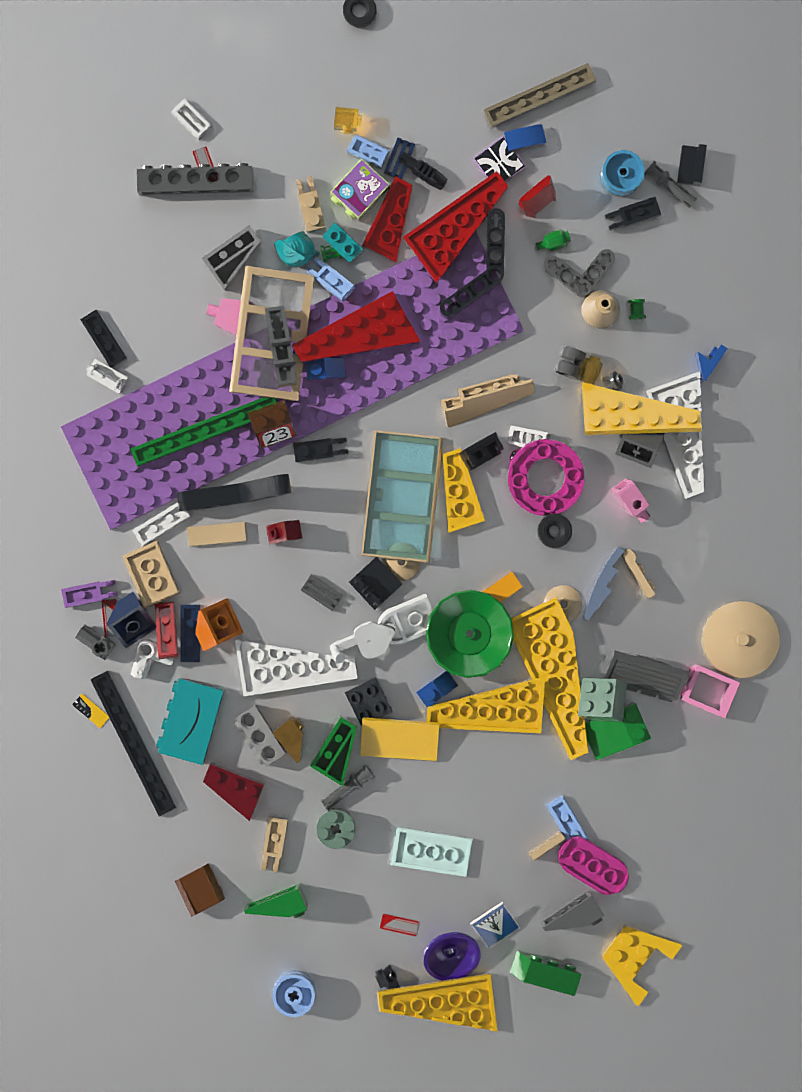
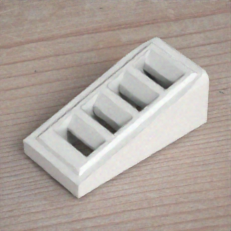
(513, 431)

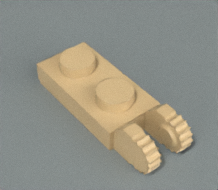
(310, 207)
(638, 573)
(274, 841)

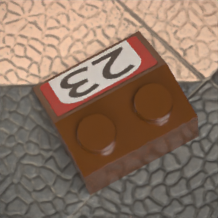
(272, 424)

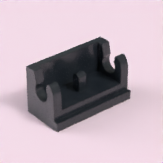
(481, 451)

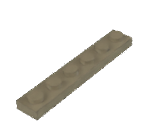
(539, 95)

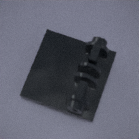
(375, 583)
(368, 701)

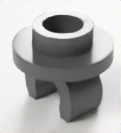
(616, 380)

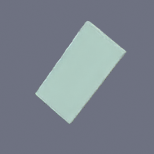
(431, 851)

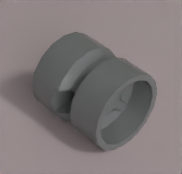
(570, 362)

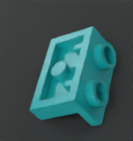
(342, 242)

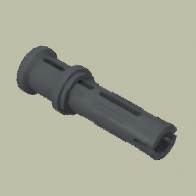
(662, 178)
(355, 782)

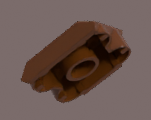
(200, 890)

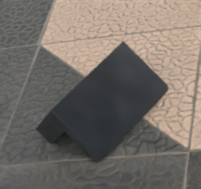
(691, 165)

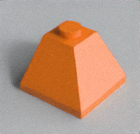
(217, 624)

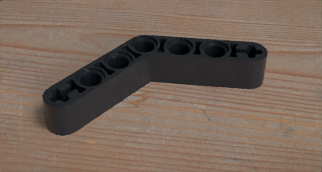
(484, 277)
(234, 493)

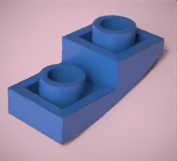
(525, 137)

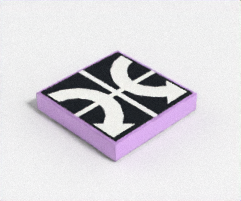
(499, 159)

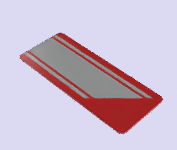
(202, 157)
(107, 608)
(399, 925)

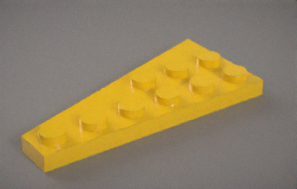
(452, 1001)

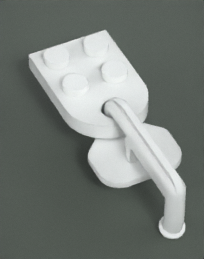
(393, 627)

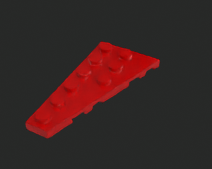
(448, 231)
(366, 329)

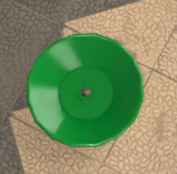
(490, 639)

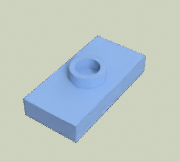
(368, 151)

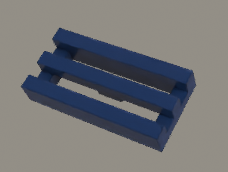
(405, 144)

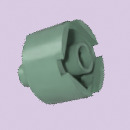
(340, 838)

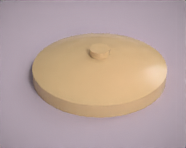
(741, 639)

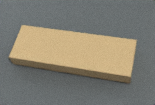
(216, 534)

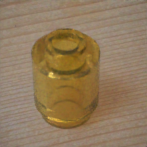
(590, 370)

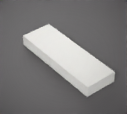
(160, 524)

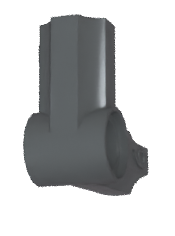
(100, 645)

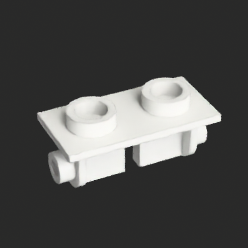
(106, 375)

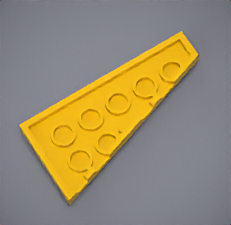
(623, 413)
(502, 709)

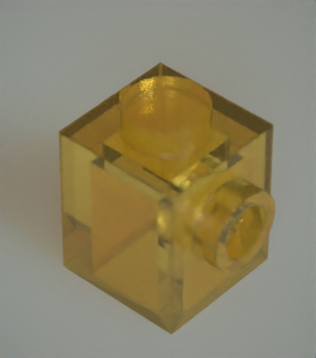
(347, 120)

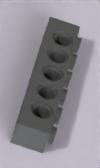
(185, 186)

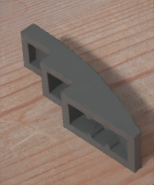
(280, 346)

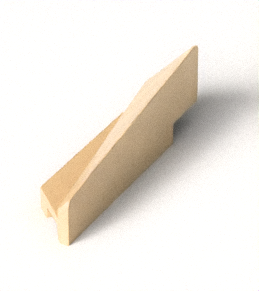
(484, 398)

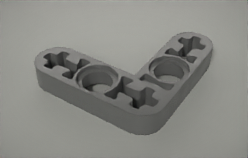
(585, 278)

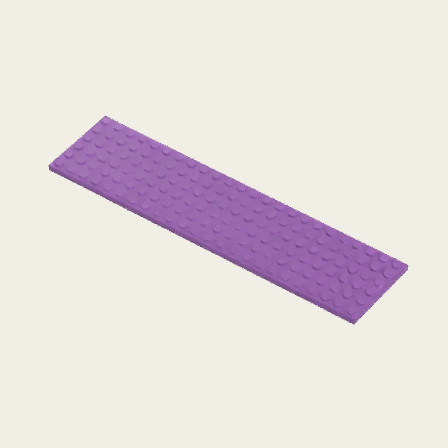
(201, 390)

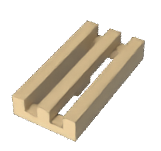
(547, 846)

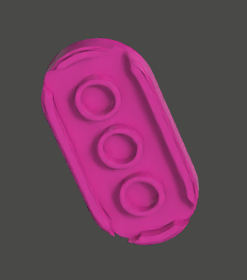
(593, 865)

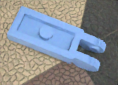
(331, 280)

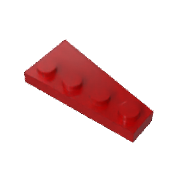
(387, 227)

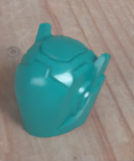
(296, 250)

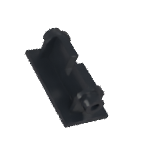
(387, 977)

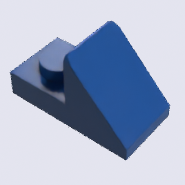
(707, 365)
(326, 369)
(437, 688)

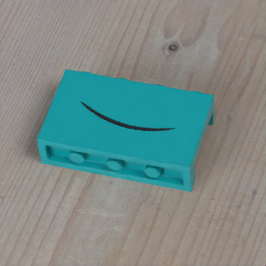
(190, 721)

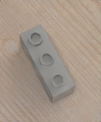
(262, 725)

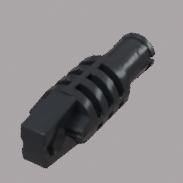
(423, 171)

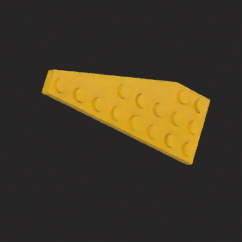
(550, 651)

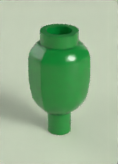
(554, 240)

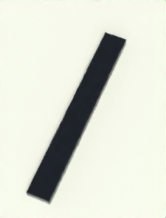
(133, 743)

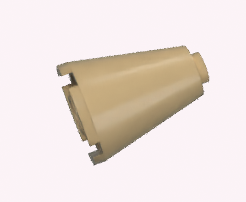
(596, 314)

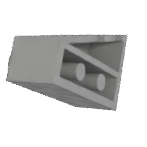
(231, 255)

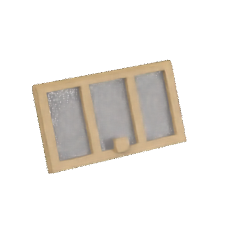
(253, 361)

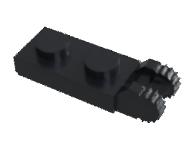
(635, 213)
(318, 449)

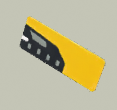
(91, 710)

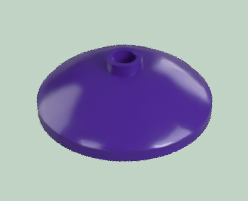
(451, 956)

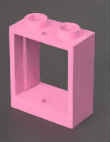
(726, 699)

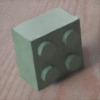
(602, 699)

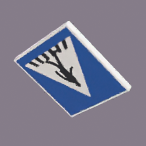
(495, 925)

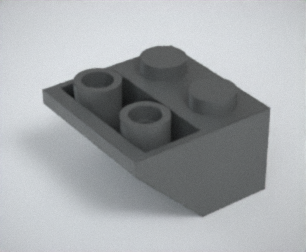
(640, 447)

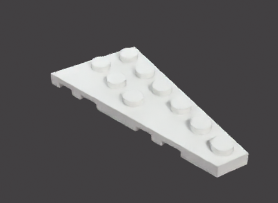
(684, 447)
(279, 668)

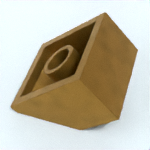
(291, 737)

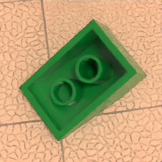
(612, 737)
(281, 904)

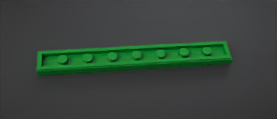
(197, 432)

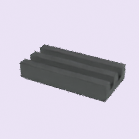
(335, 601)

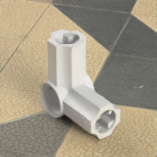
(143, 661)

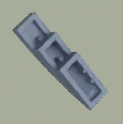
(600, 590)

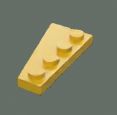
(461, 498)

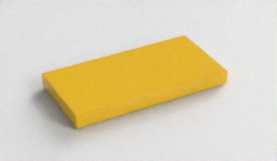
(399, 739)

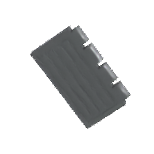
(647, 676)

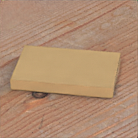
(151, 574)

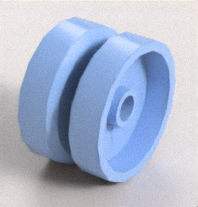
(294, 1005)

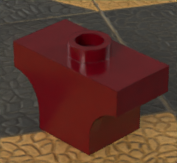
(284, 532)

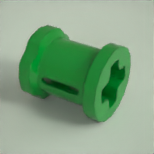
(329, 252)
(637, 309)

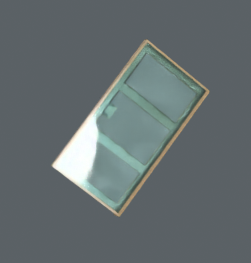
(402, 496)

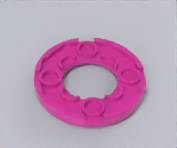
(553, 503)

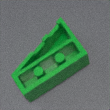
(335, 751)
(546, 973)

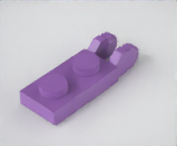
(86, 593)

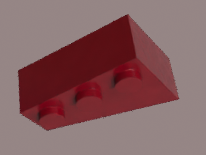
(234, 788)

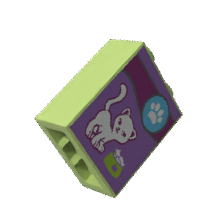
(359, 190)

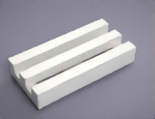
(186, 124)

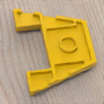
(630, 952)

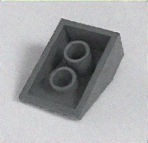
(578, 913)

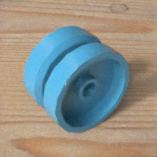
(627, 163)

